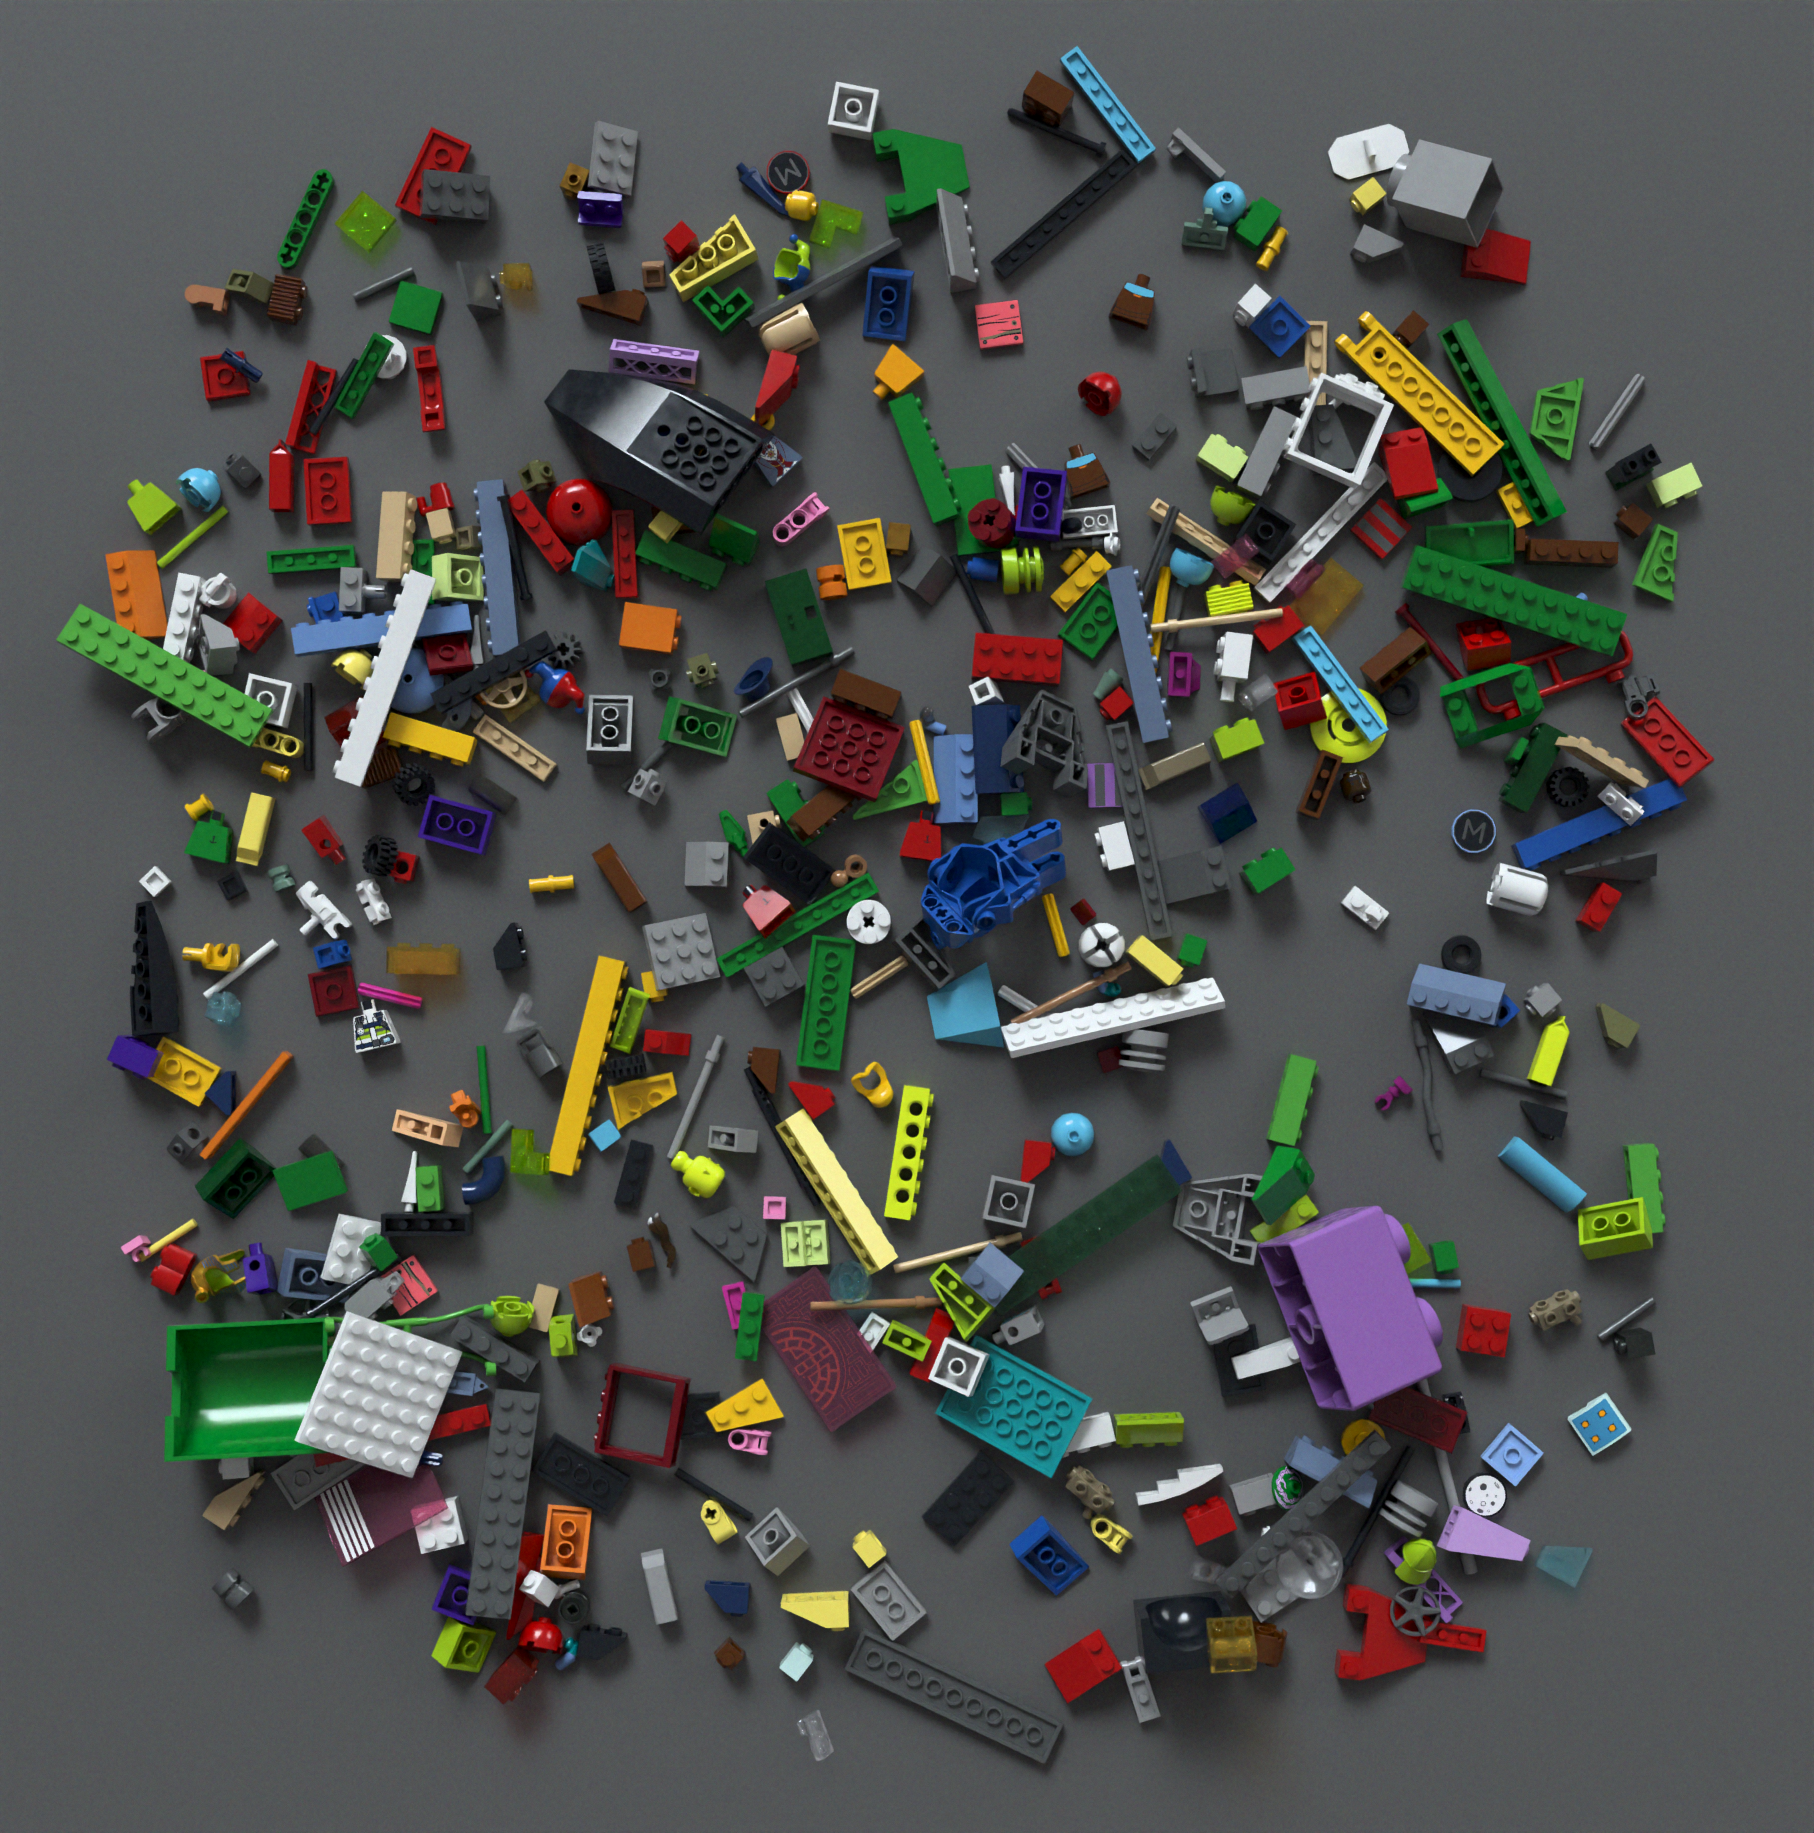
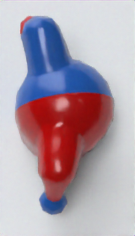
(557, 686)

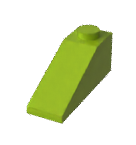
(1290, 1220)

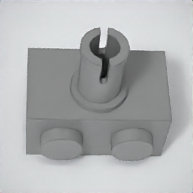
(355, 591)

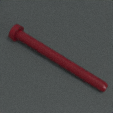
(1434, 648)

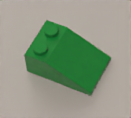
(733, 540)
(697, 726)
(1282, 1183)

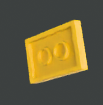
(864, 554)
(184, 1072)

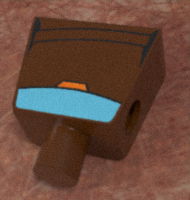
(1134, 303)
(1084, 473)

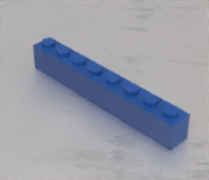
(1593, 825)

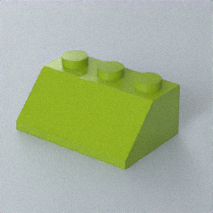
(1614, 1228)
(1148, 1429)

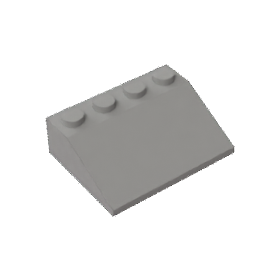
(955, 241)

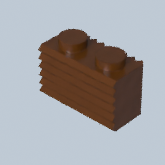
(287, 299)
(382, 767)

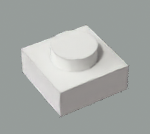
(155, 881)

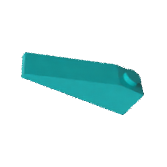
(592, 567)

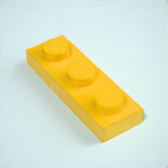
(1080, 581)

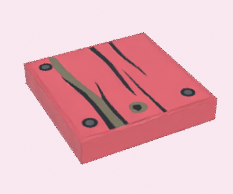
(998, 324)
(416, 1286)

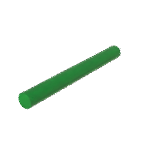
(484, 1091)

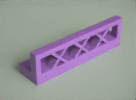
(1445, 1613)

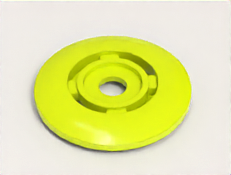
(1349, 745)

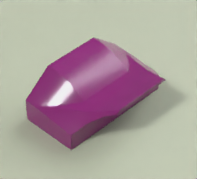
(1182, 675)

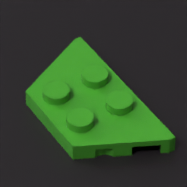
(1556, 417)

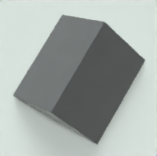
(927, 575)

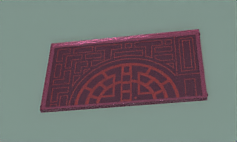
(824, 1350)

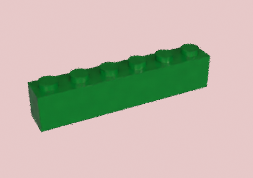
(924, 459)

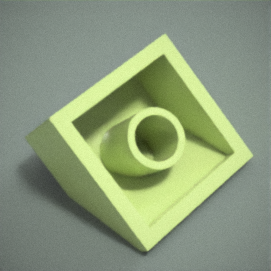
(457, 578)

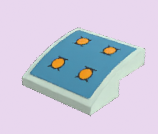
(1599, 1424)

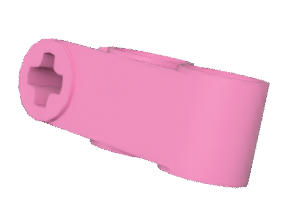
(808, 511)

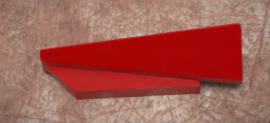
(528, 1560)

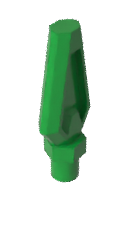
(733, 832)

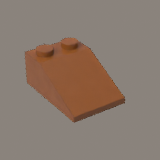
(591, 1298)

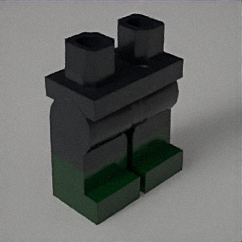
(1633, 467)

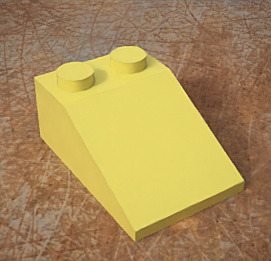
(822, 1608)

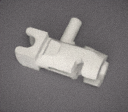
(322, 911)

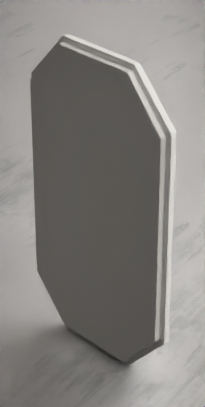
(1367, 151)

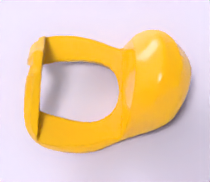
(879, 1096)

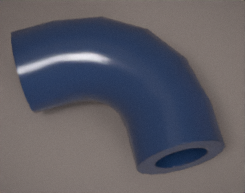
(488, 1184)

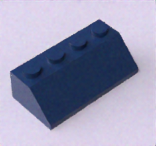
(991, 730)

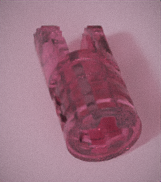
(1305, 578)

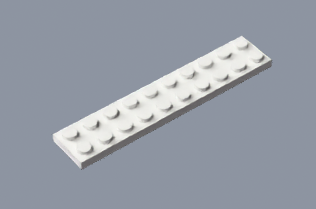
(1112, 1017)

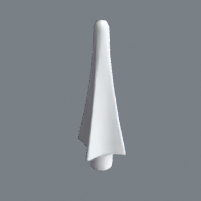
(1007, 483)
(410, 1191)

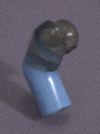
(929, 722)

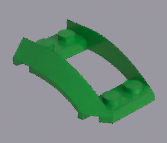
(1461, 712)

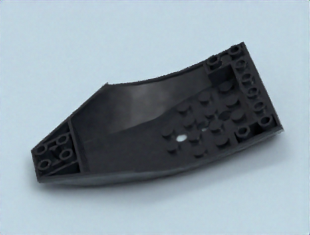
(614, 434)

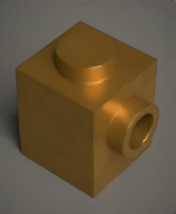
(574, 180)

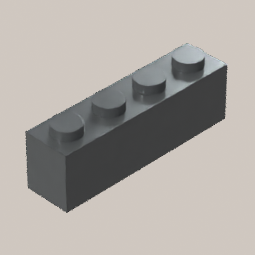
(494, 1348)

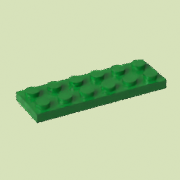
(826, 1002)

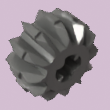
(573, 650)

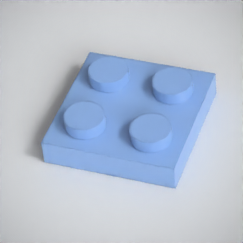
(1512, 1454)

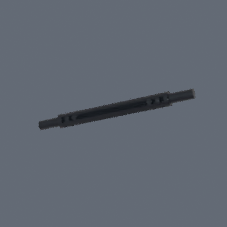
(773, 1119)

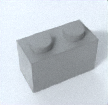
(1253, 1494)

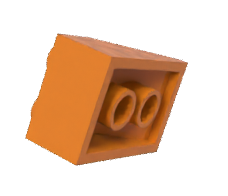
(566, 1542)

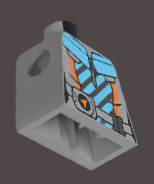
(1027, 1322)

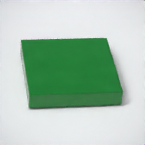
(416, 307)

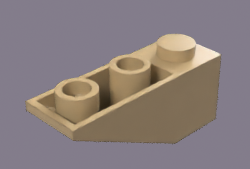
(226, 1505)

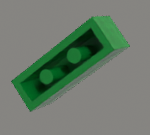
(787, 802)

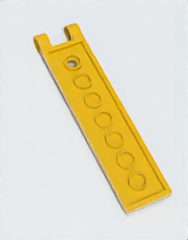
(1421, 395)

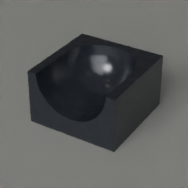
(1174, 1630)

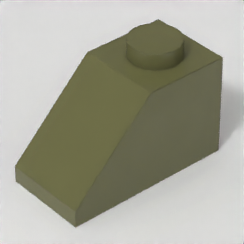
(250, 285)
(1616, 1026)

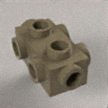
(1556, 1309)
(1092, 1493)

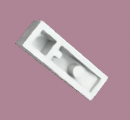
(1266, 1358)

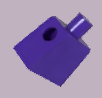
(259, 1280)

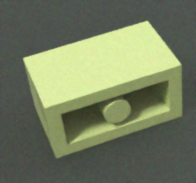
(1222, 457)
(1674, 485)

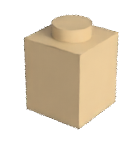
(441, 525)

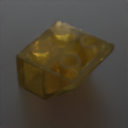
(1231, 1644)

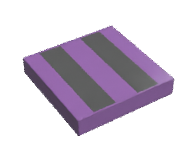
(1102, 786)

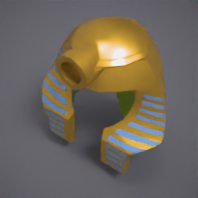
(211, 1276)

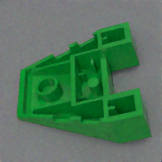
(924, 167)

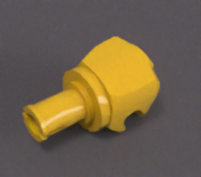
(212, 957)

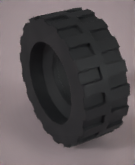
(600, 268)

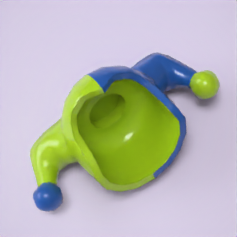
(793, 266)

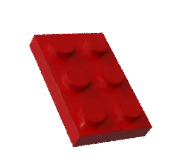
(327, 491)

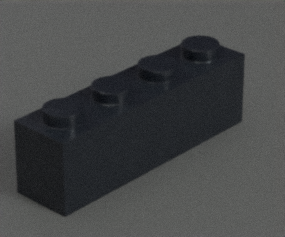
(427, 1223)

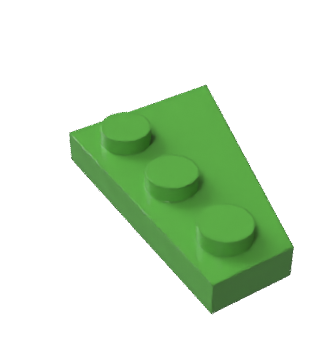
(1657, 564)

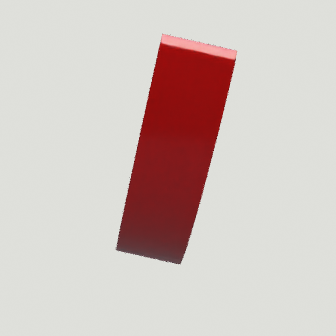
(429, 388)

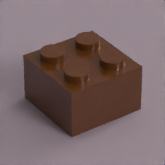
(1047, 99)

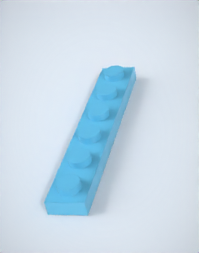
(1107, 104)
(1340, 684)

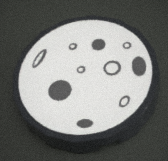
(1484, 1494)

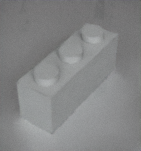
(1276, 388)

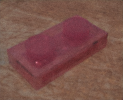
(1235, 556)

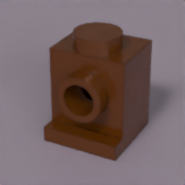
(729, 1653)

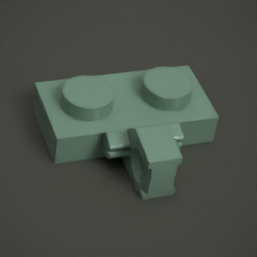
(1205, 232)

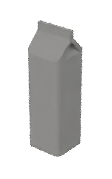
(659, 1586)

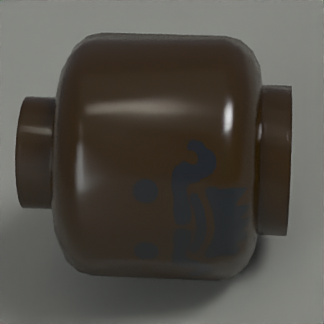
(1355, 786)

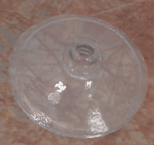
(1305, 1579)

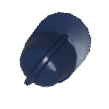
(755, 680)

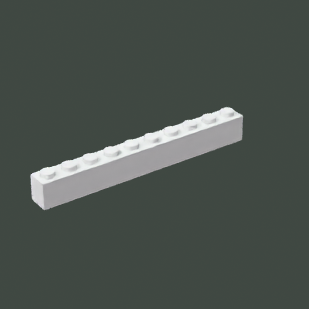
(385, 678)

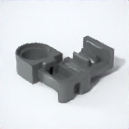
(1639, 690)

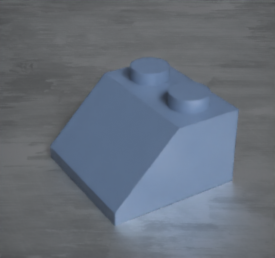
(992, 1274)

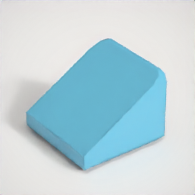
(604, 1135)

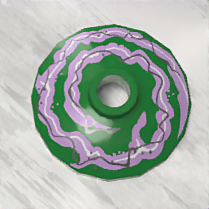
(1287, 1487)

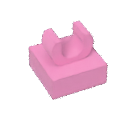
(135, 1246)

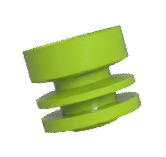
(1021, 570)

